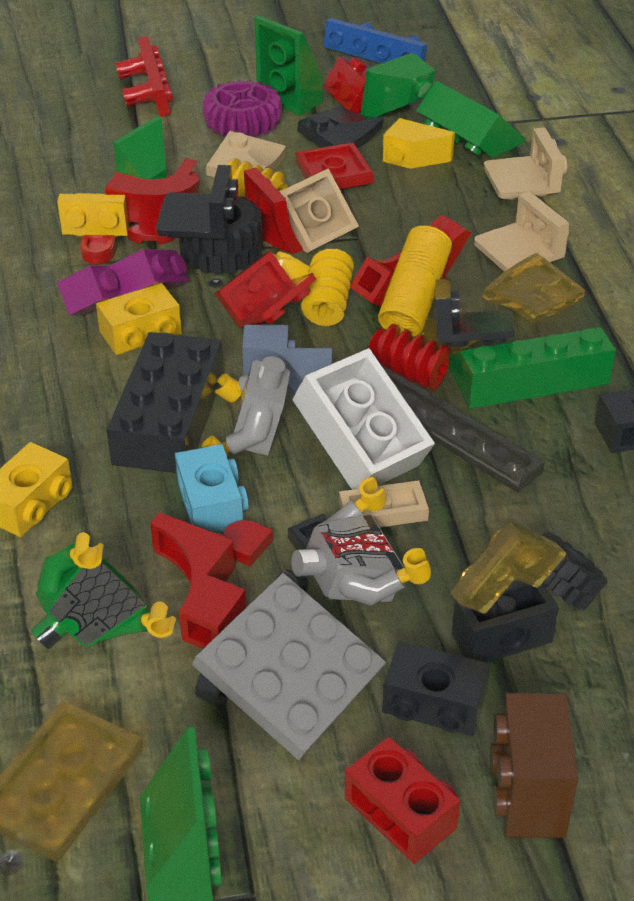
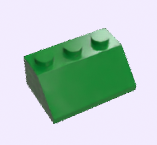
(472, 123)

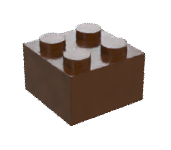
(534, 765)

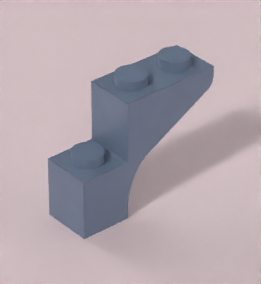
(273, 340)

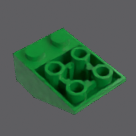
(181, 826)

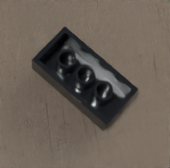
(165, 401)

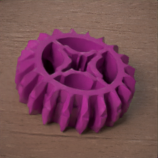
(242, 108)

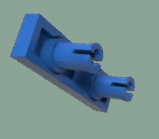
(370, 43)

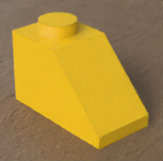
(417, 144)

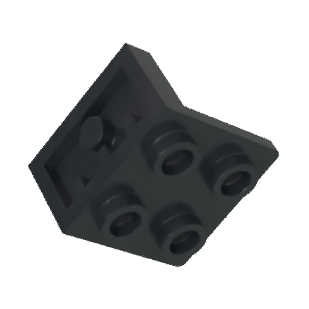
(459, 328)

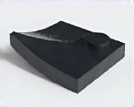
(339, 127)

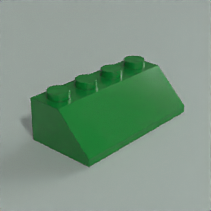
(533, 367)

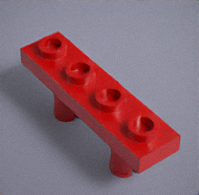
(157, 86)

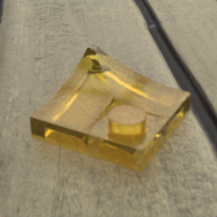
(534, 289)

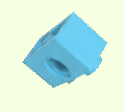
(210, 488)

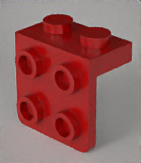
(347, 83)
(262, 292)

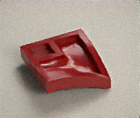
(273, 208)

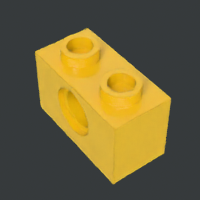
(131, 316)
(31, 487)

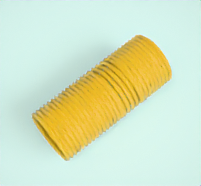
(415, 279)

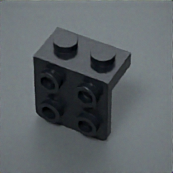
(200, 214)

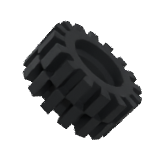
(574, 577)

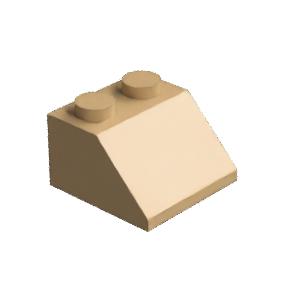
(318, 211)

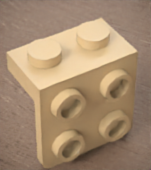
(535, 173)
(536, 231)

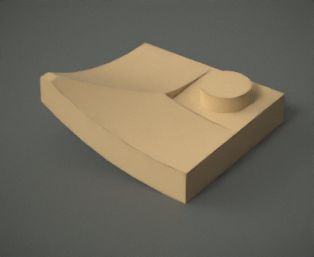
(246, 149)

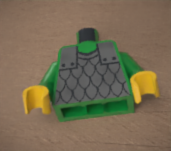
(92, 599)

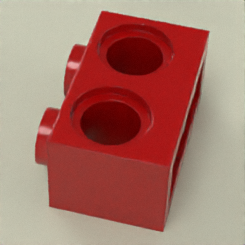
(394, 804)

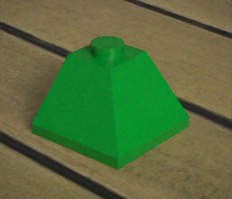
(396, 84)
(142, 151)

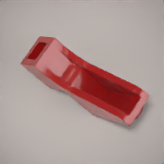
(375, 275)

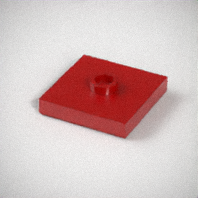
(343, 161)

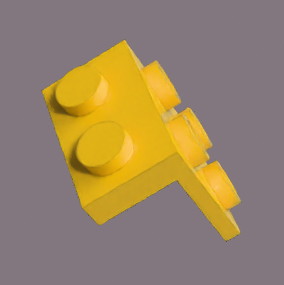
(93, 214)

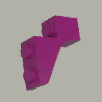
(130, 274)

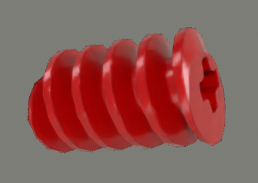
(411, 356)

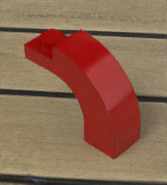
(146, 196)

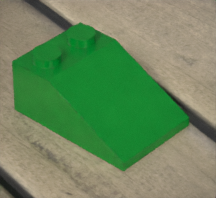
(287, 65)

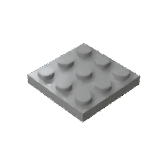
(289, 665)

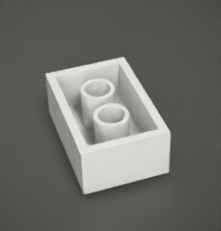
(362, 420)

